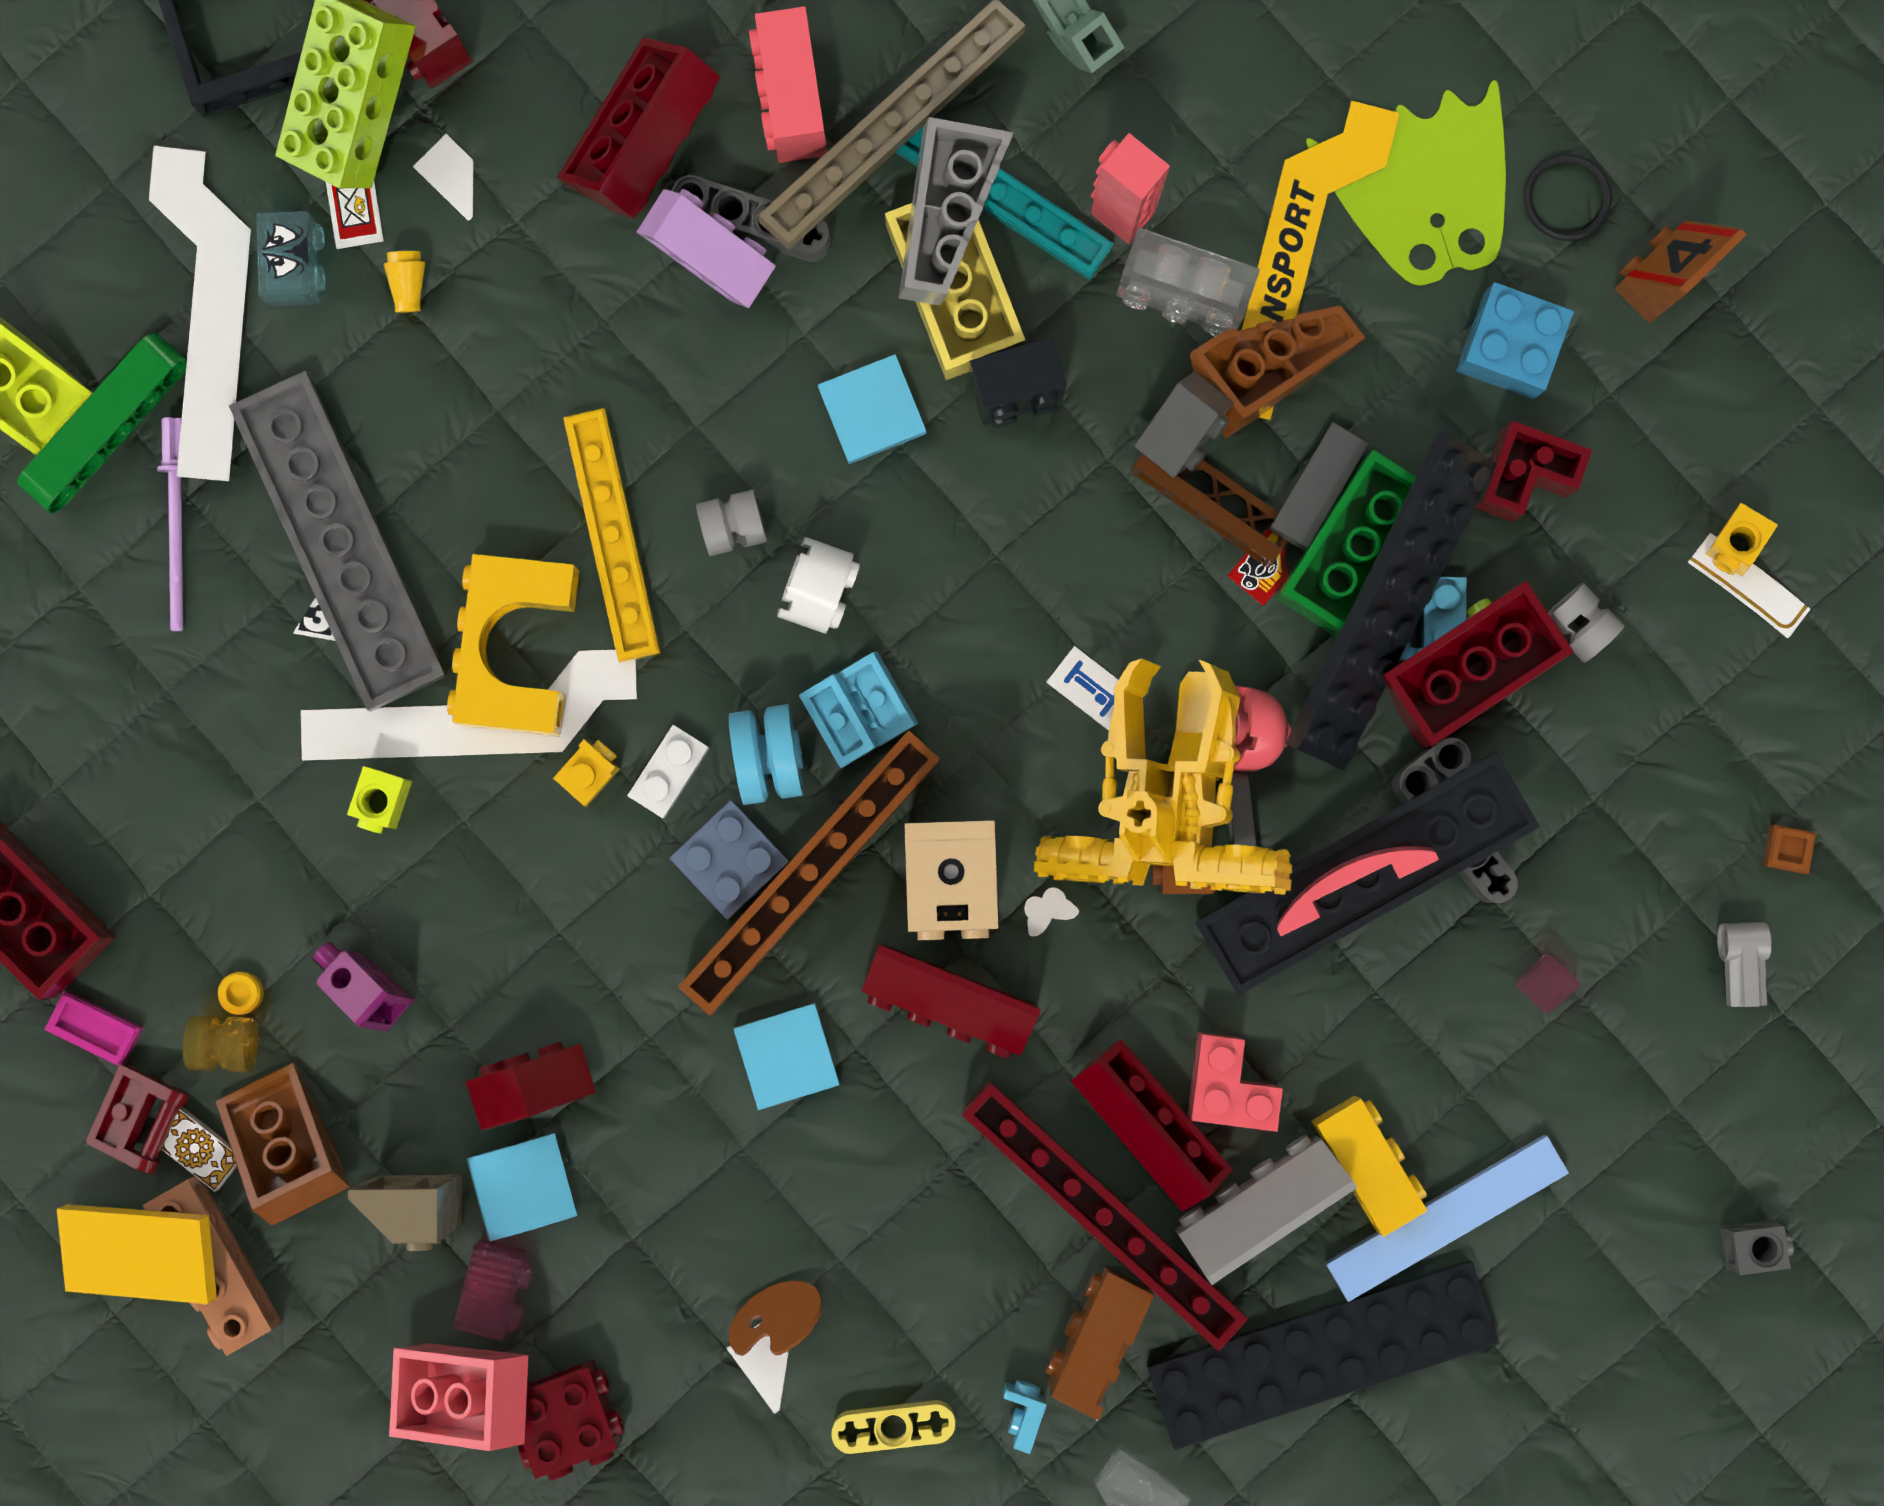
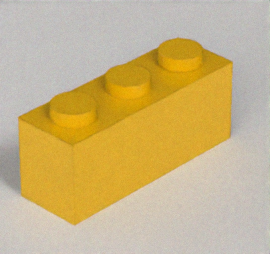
(1372, 1163)

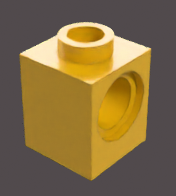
(1749, 525)

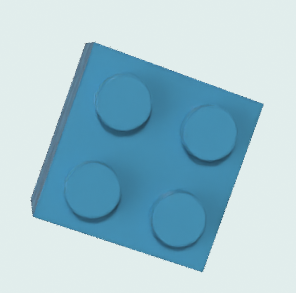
(1514, 341)

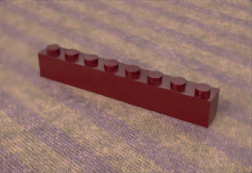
(1104, 1215)

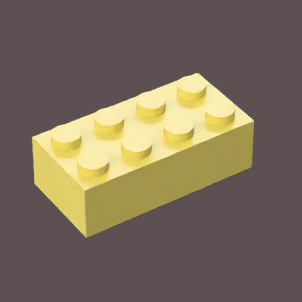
(976, 312)

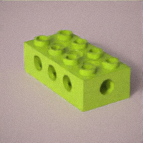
(345, 91)

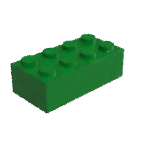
(1347, 544)

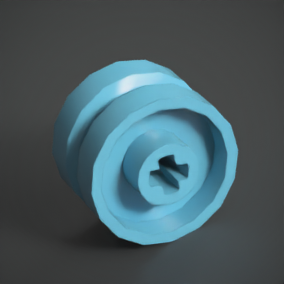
(767, 754)

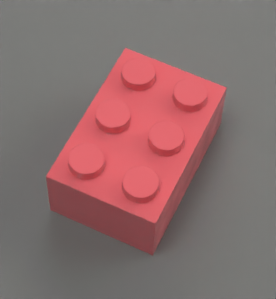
(788, 85)
(459, 1396)

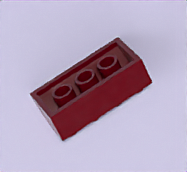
(639, 126)
(1475, 665)
(950, 1000)

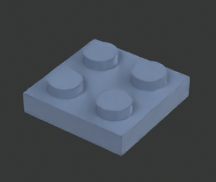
(729, 860)

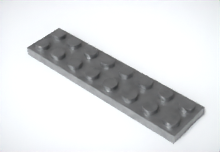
(338, 541)

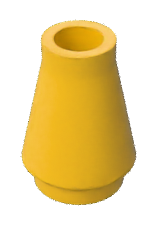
(405, 279)

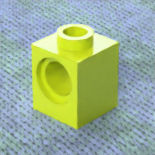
(393, 786)

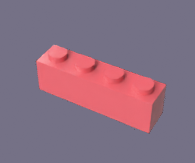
(1128, 186)

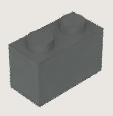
(1184, 425)

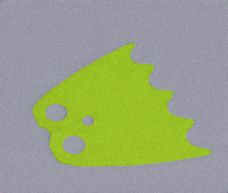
(1433, 167)

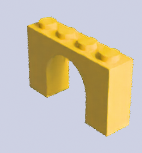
(494, 590)

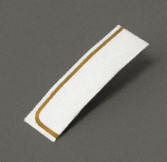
(1755, 590)

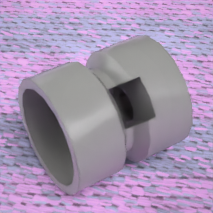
(731, 522)
(1595, 632)

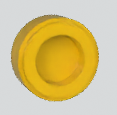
(240, 993)

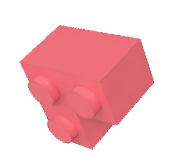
(1221, 1096)

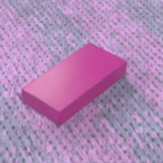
(94, 1028)

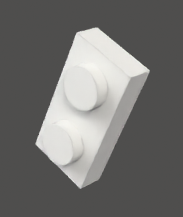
(668, 771)

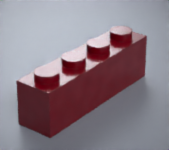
(1152, 1125)

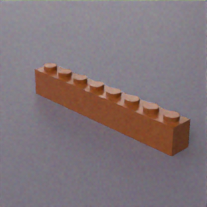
(809, 873)

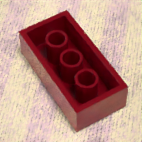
(43, 926)

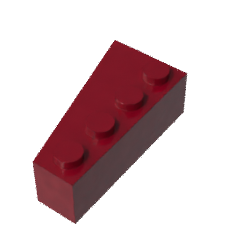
(435, 46)

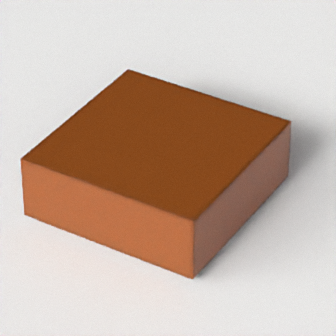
(1789, 849)

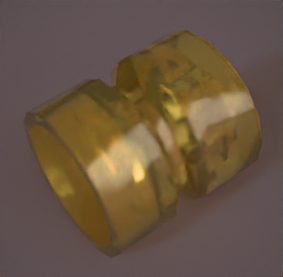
(213, 1043)

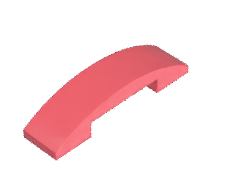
(1403, 859)

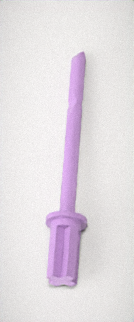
(170, 449)

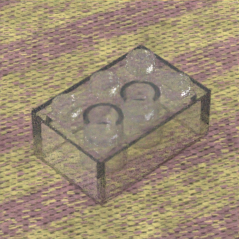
(1186, 283)

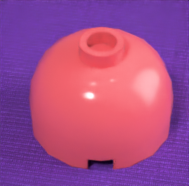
(1259, 730)

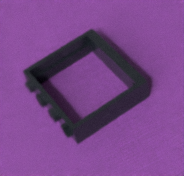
(232, 89)

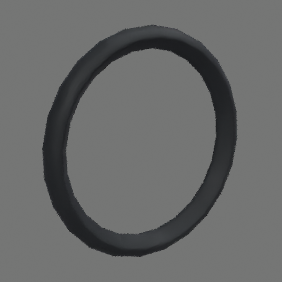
(1575, 159)

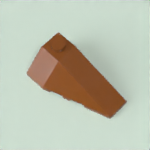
(1273, 360)

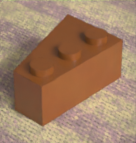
(1097, 1341)

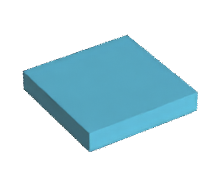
(872, 409)
(786, 1056)

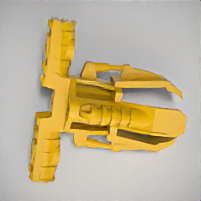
(1170, 806)

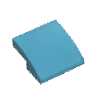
(858, 709)
(521, 1187)

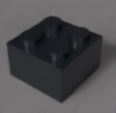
(1017, 382)

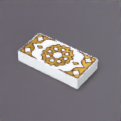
(199, 1150)

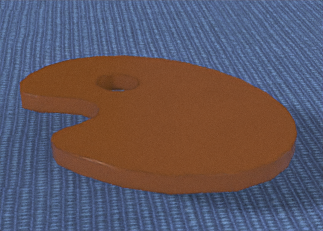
(787, 1316)

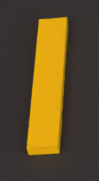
(612, 535)

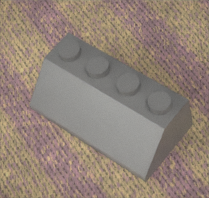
(1264, 1207)

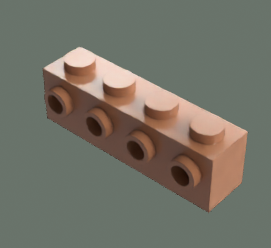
(241, 1305)

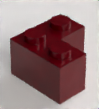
(1527, 460)
(527, 1087)

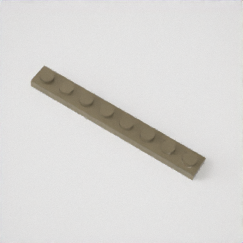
(891, 124)

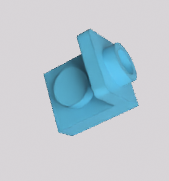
(1025, 1422)

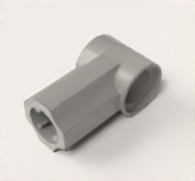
(1744, 951)

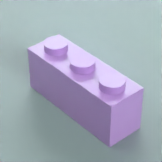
(707, 246)

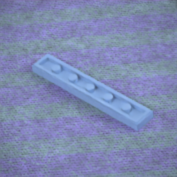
(1448, 1217)

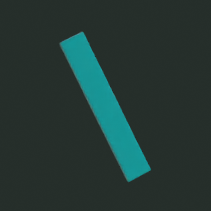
(1036, 219)

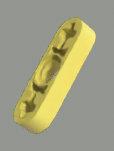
(883, 1442)

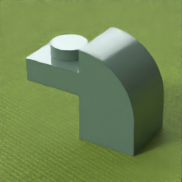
(1079, 32)

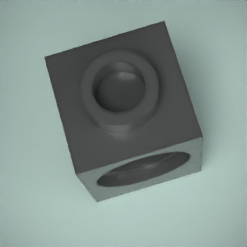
(1738, 1245)

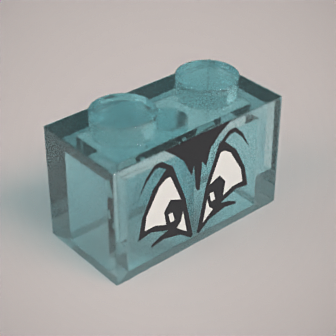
(289, 258)

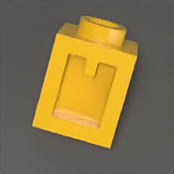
(588, 771)

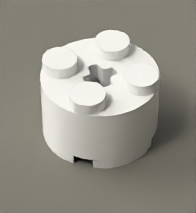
(818, 585)

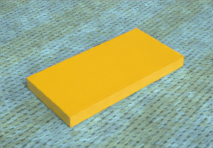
(137, 1253)

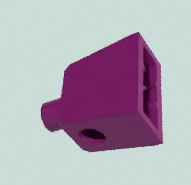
(360, 988)

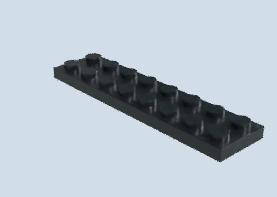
(1391, 601)
(1458, 818)
(1323, 1354)

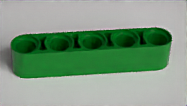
(102, 423)

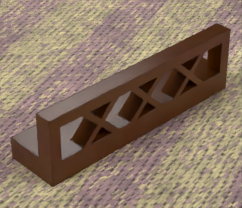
(1210, 512)

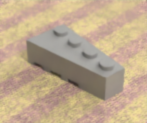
(949, 193)

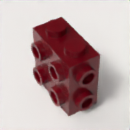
(569, 1421)

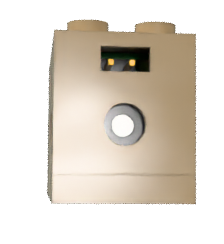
(951, 878)

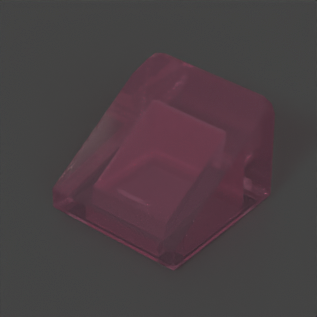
(1548, 984)

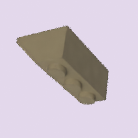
(411, 1207)

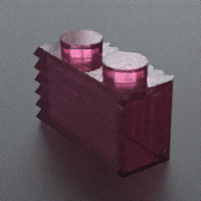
(492, 1290)

